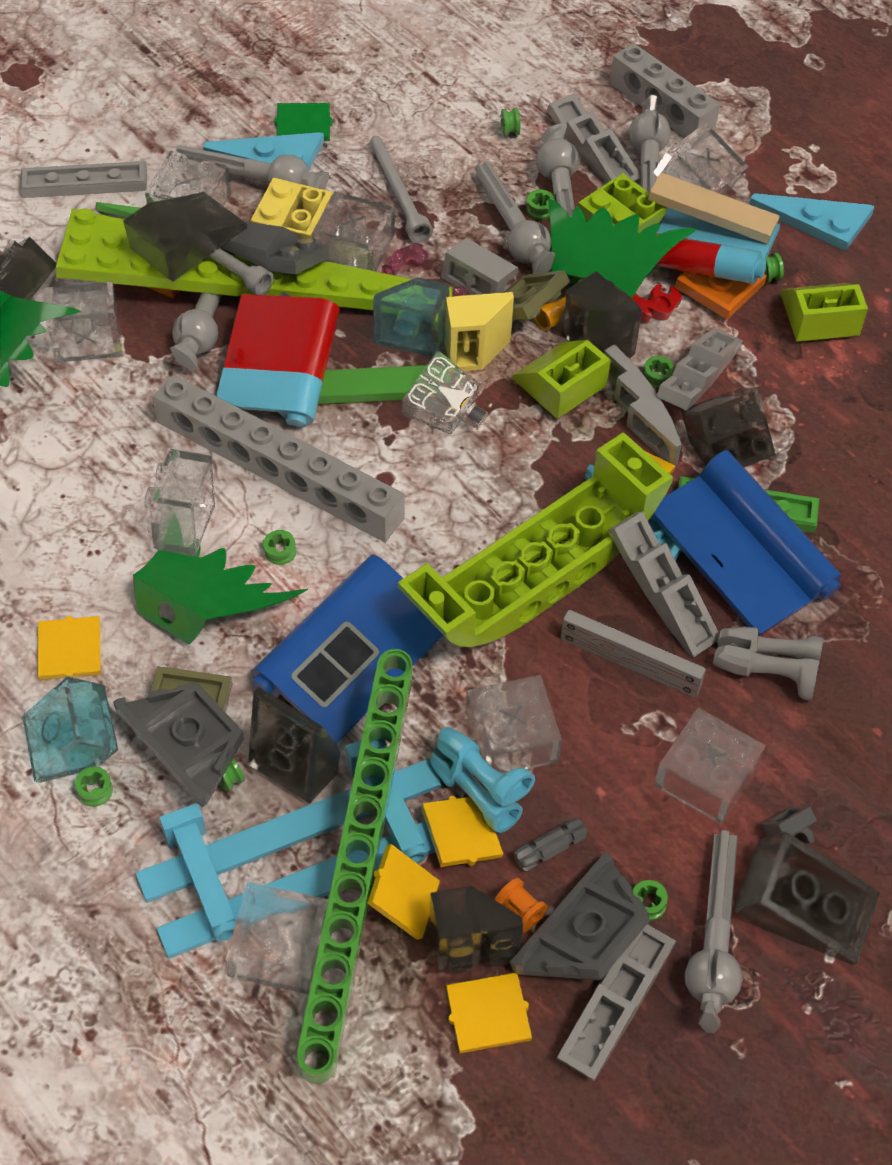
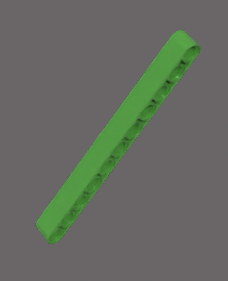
(356, 875)

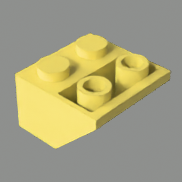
(292, 206)
(477, 328)

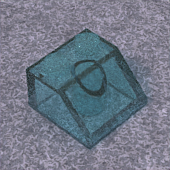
(411, 316)
(69, 730)

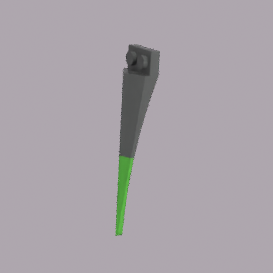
(261, 244)

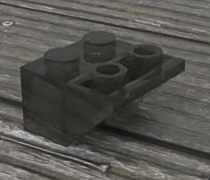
(24, 268)
(601, 315)
(730, 423)
(472, 930)

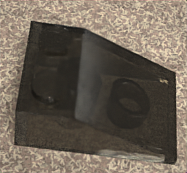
(181, 232)
(290, 747)
(806, 898)

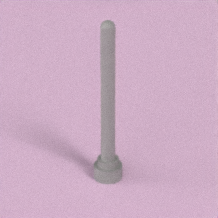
(417, 225)
(256, 278)

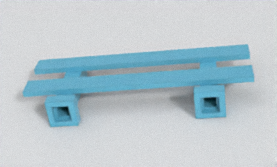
(203, 863)

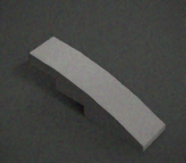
(594, 144)
(699, 369)
(646, 413)
(664, 585)
(616, 1002)

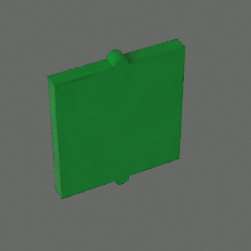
(303, 118)

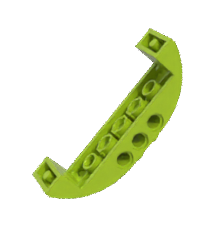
(543, 555)

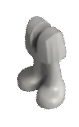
(742, 653)

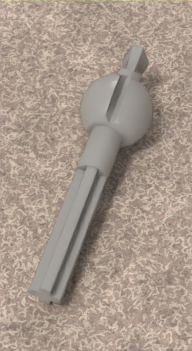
(649, 135)
(558, 162)
(283, 167)
(528, 240)
(195, 331)
(713, 973)

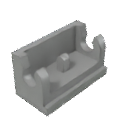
(477, 269)

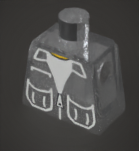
(443, 397)

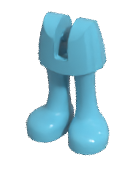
(459, 759)

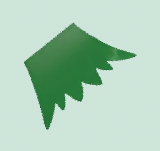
(611, 250)
(22, 319)
(198, 591)

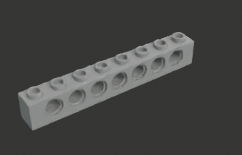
(280, 458)

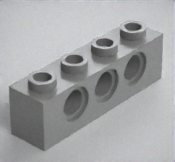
(679, 101)

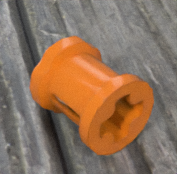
(522, 903)

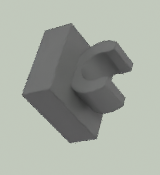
(793, 821)

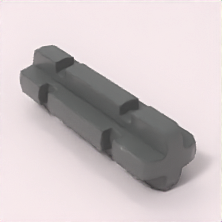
(550, 844)

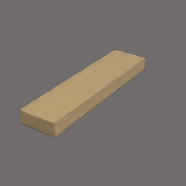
(714, 207)

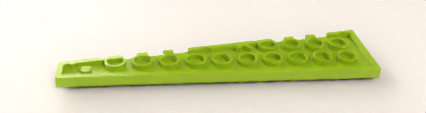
(99, 251)

